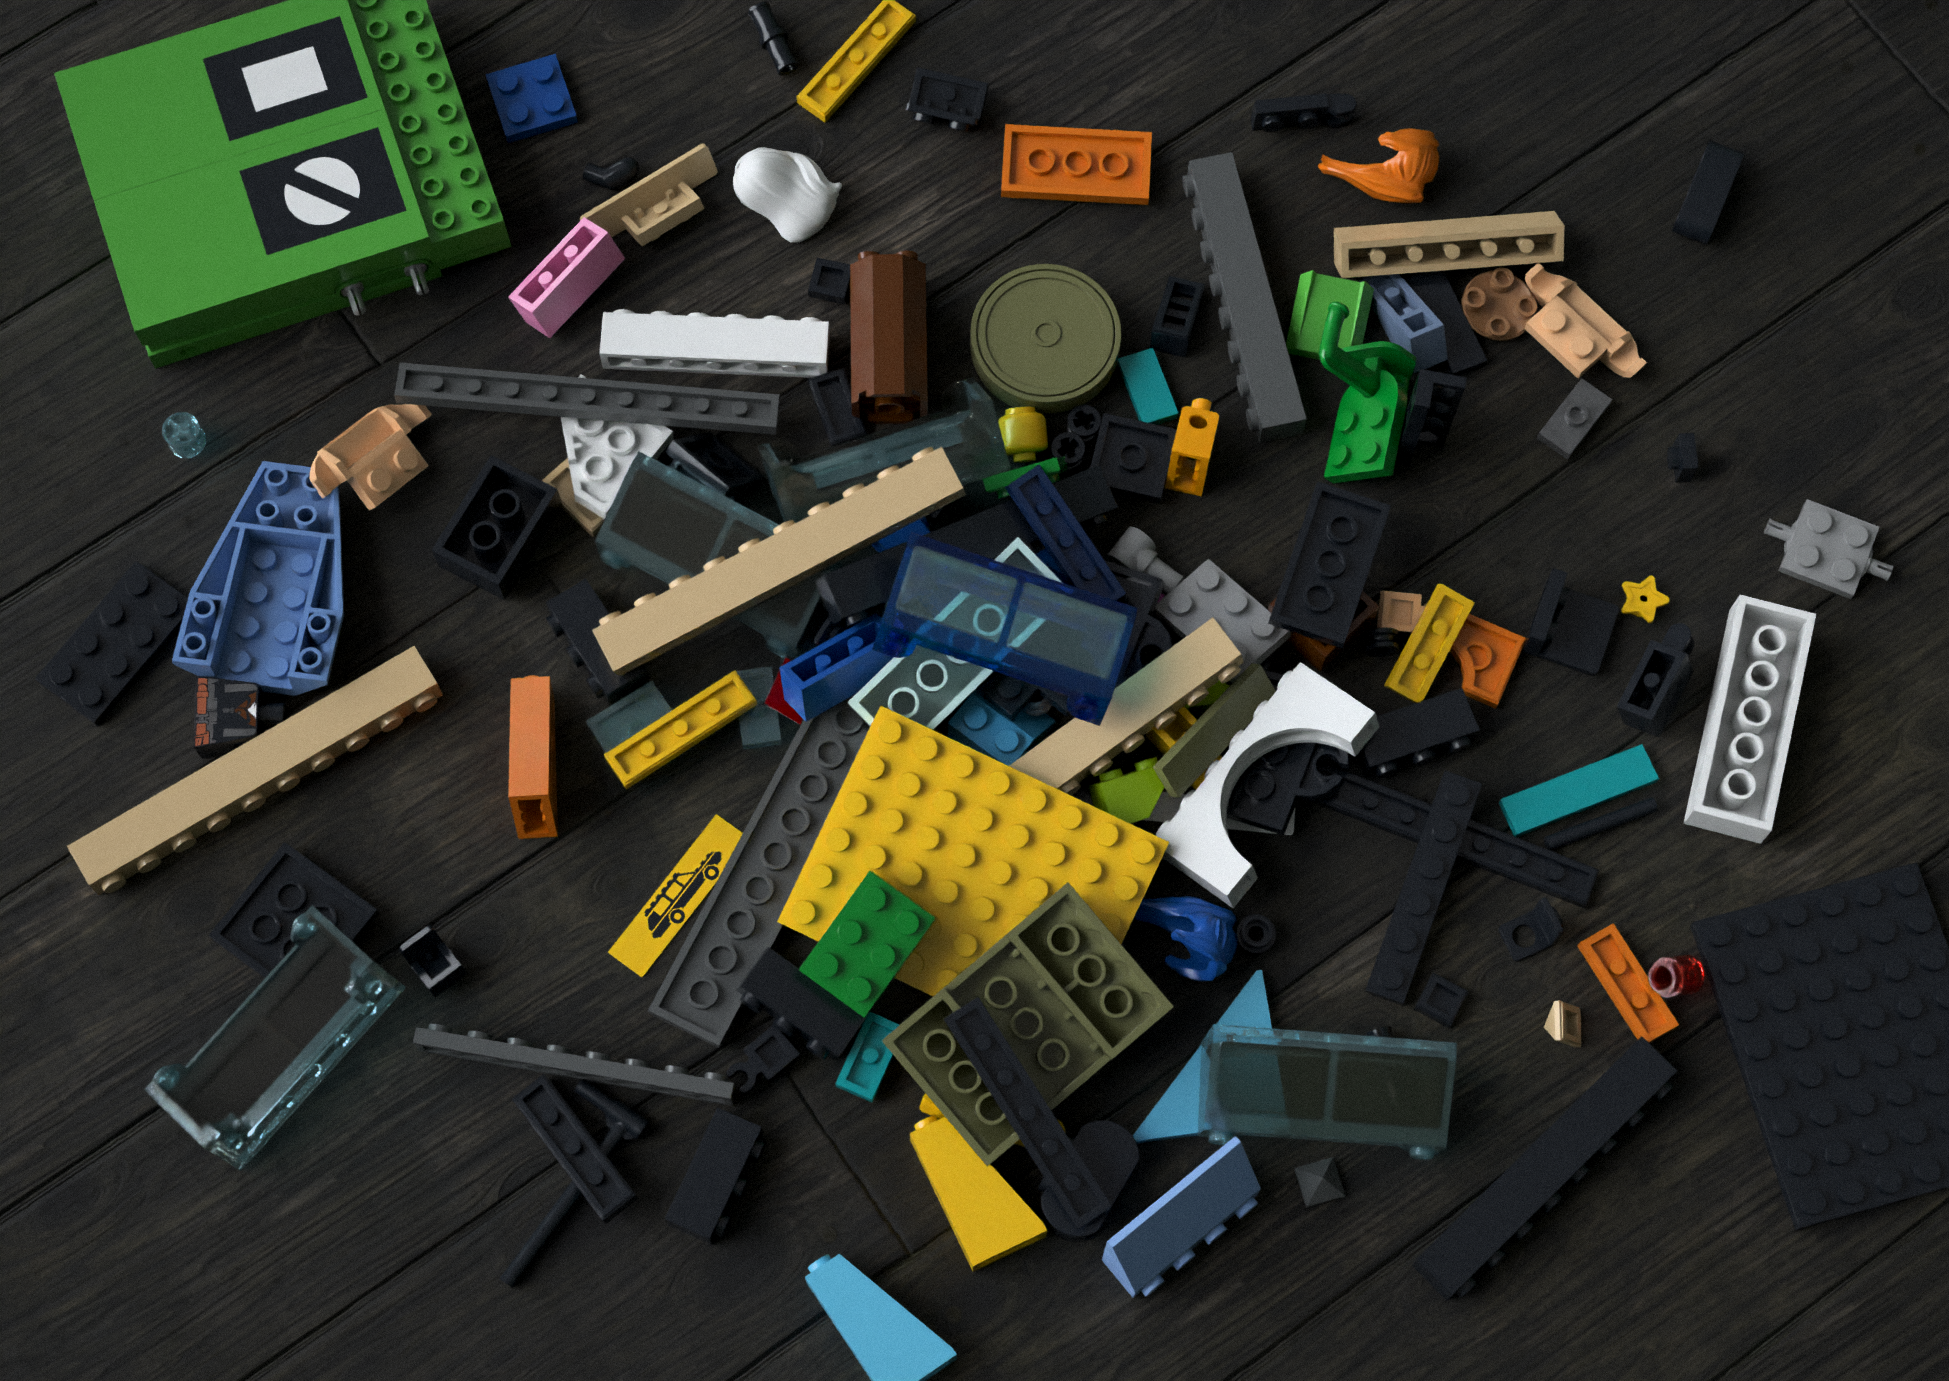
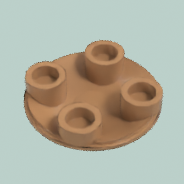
(1498, 304)

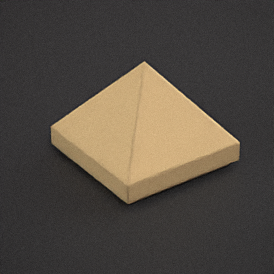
(1564, 1023)

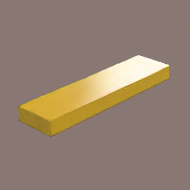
(856, 59)
(680, 729)

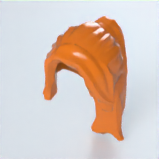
(1398, 178)

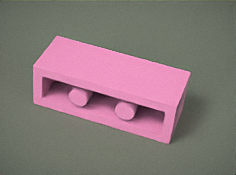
(566, 277)

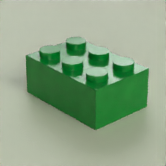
(867, 943)

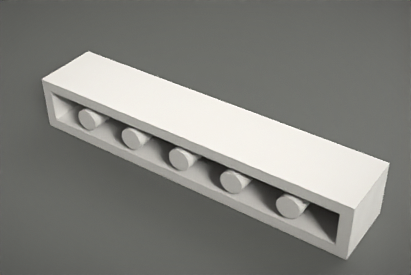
(714, 344)

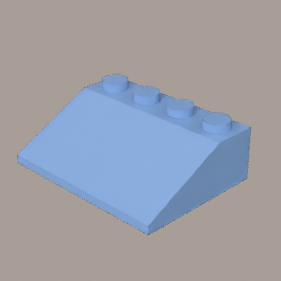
(1183, 1219)

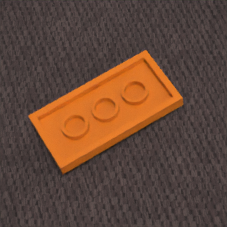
(1076, 164)

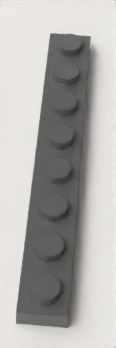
(558, 1061)

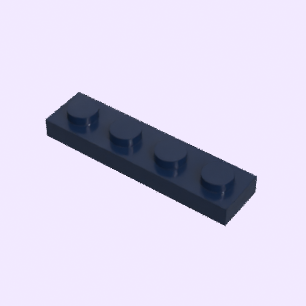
(1063, 534)

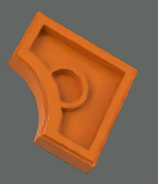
(1486, 658)

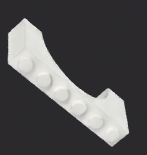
(1300, 711)

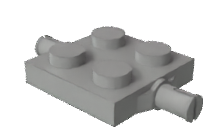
(1828, 549)

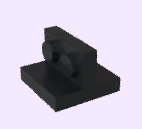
(714, 465)

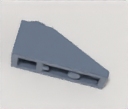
(1408, 320)

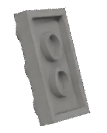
(1212, 593)

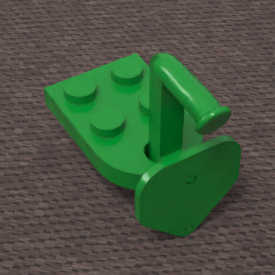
(1372, 406)

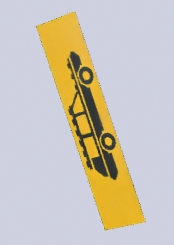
(676, 897)

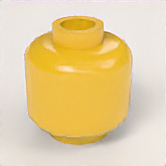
(1023, 433)

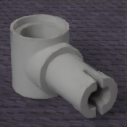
(1137, 552)

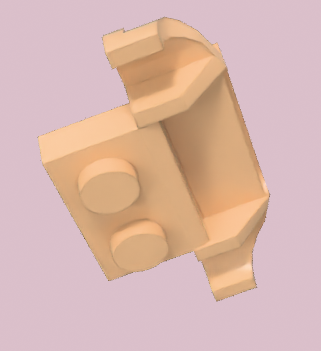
(1577, 327)
(372, 454)

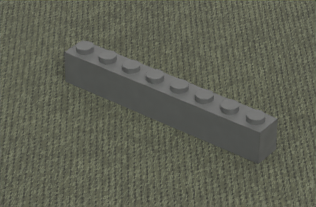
(1245, 298)

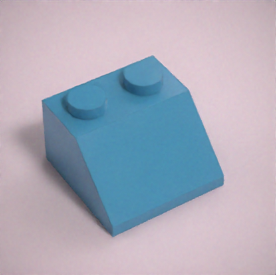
(994, 734)

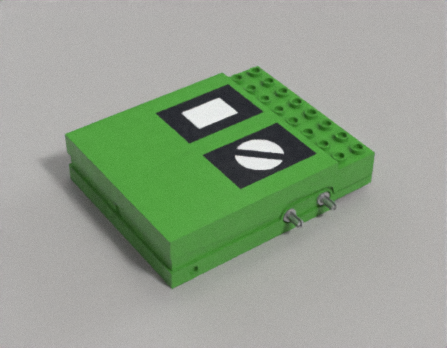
(279, 169)

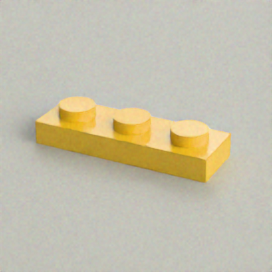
(1429, 644)

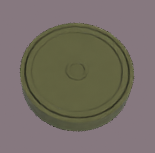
(1045, 338)

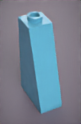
(875, 1326)

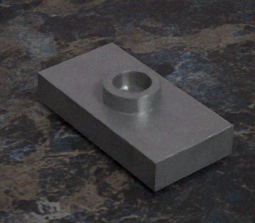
(1574, 418)

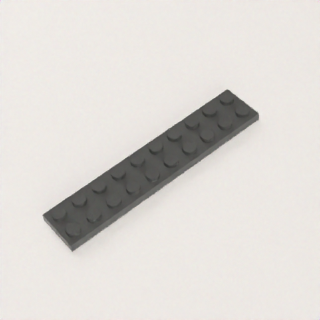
(759, 878)

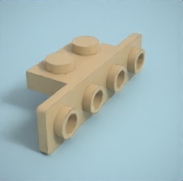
(657, 200)

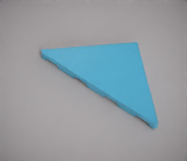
(1178, 1108)

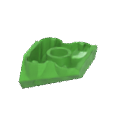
(1311, 310)

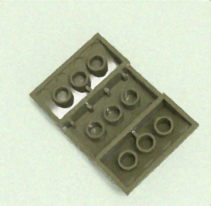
(1059, 998)

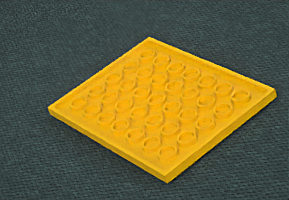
(966, 845)

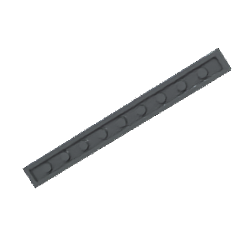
(587, 398)

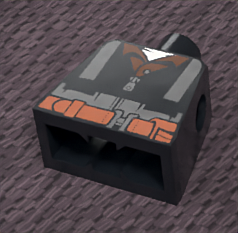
(230, 715)

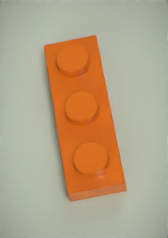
(1627, 984)

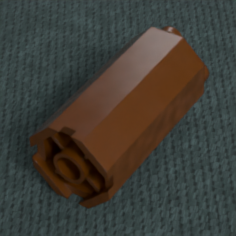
(888, 337)

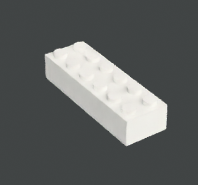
(1750, 719)

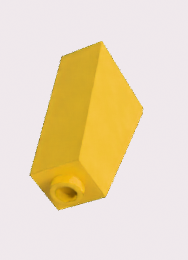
(976, 1199)

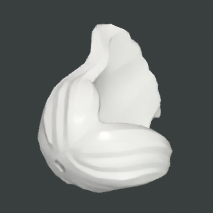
(786, 191)

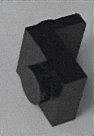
(432, 960)

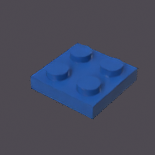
(531, 98)

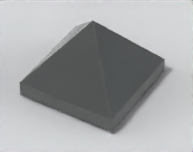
(1319, 1182)

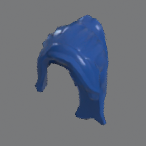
(1202, 929)

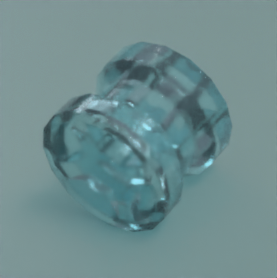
(184, 426)

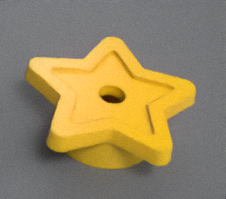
(1636, 606)

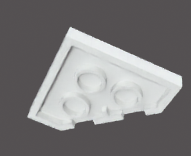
(602, 453)

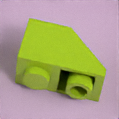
(1129, 794)

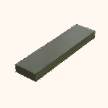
(1213, 731)

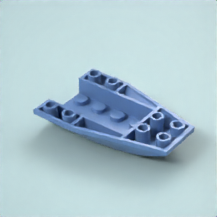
(270, 589)

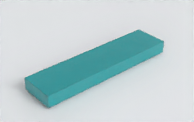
(1578, 790)

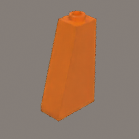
(533, 757)

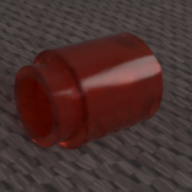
(1676, 975)

